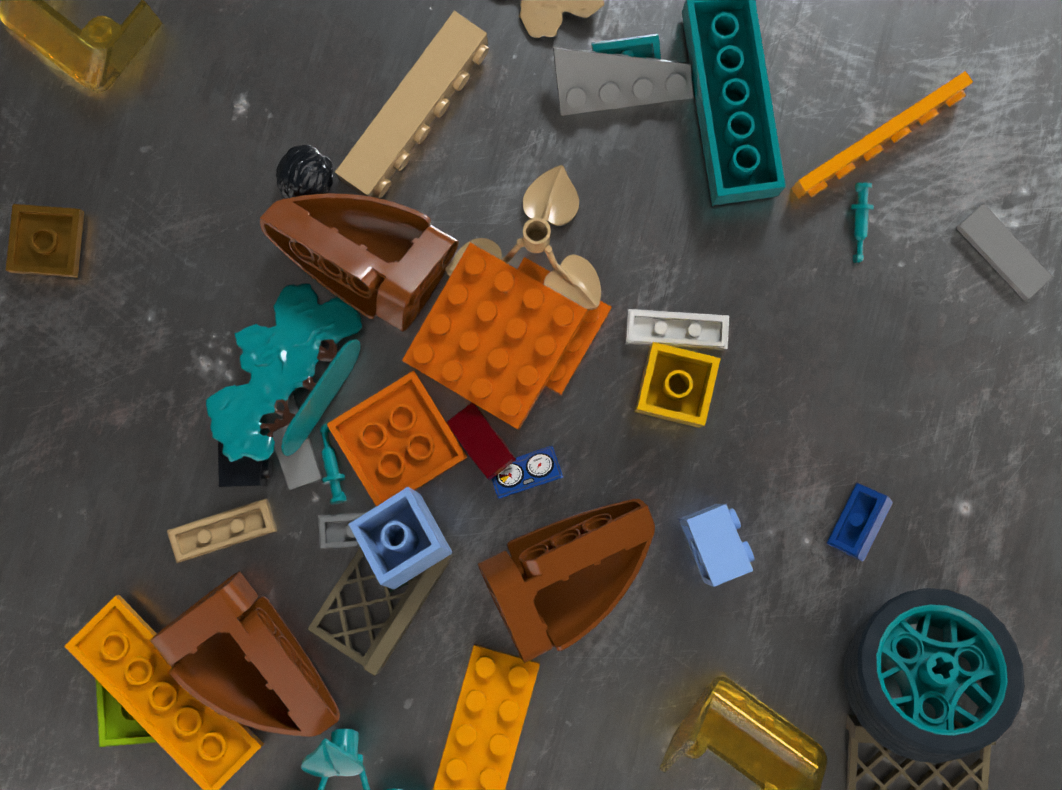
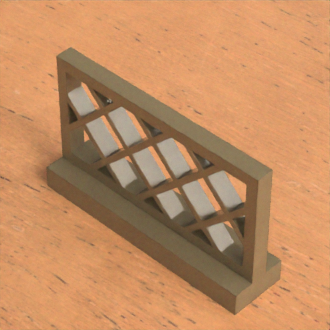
(392, 629)
(858, 734)

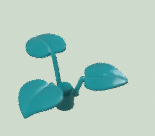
(337, 758)

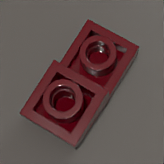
(481, 441)

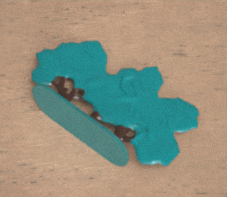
(278, 364)

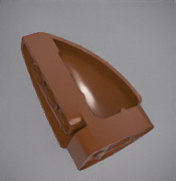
(363, 251)
(568, 575)
(246, 663)

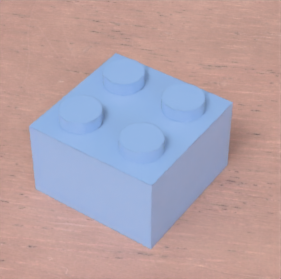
(400, 538)
(717, 544)

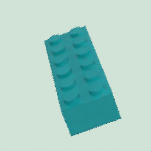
(733, 100)

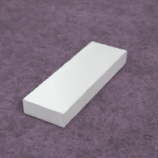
(677, 329)

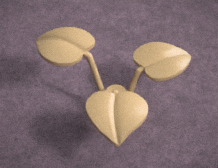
(555, 201)

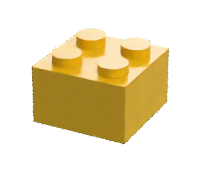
(677, 385)

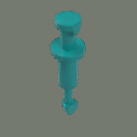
(861, 218)
(331, 467)

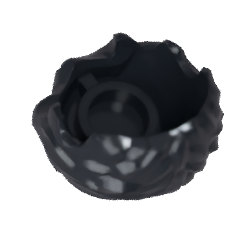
(304, 172)

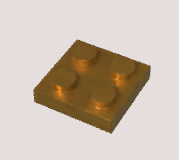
(45, 240)

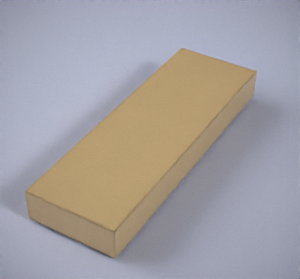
(221, 530)

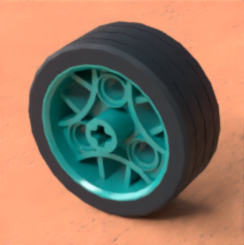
(934, 675)

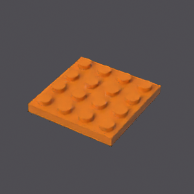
(495, 335)

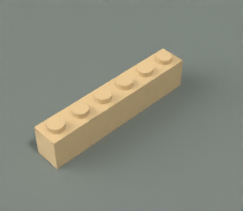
(413, 107)

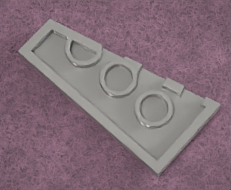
(611, 81)

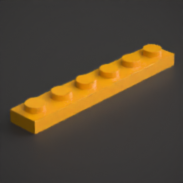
(894, 129)

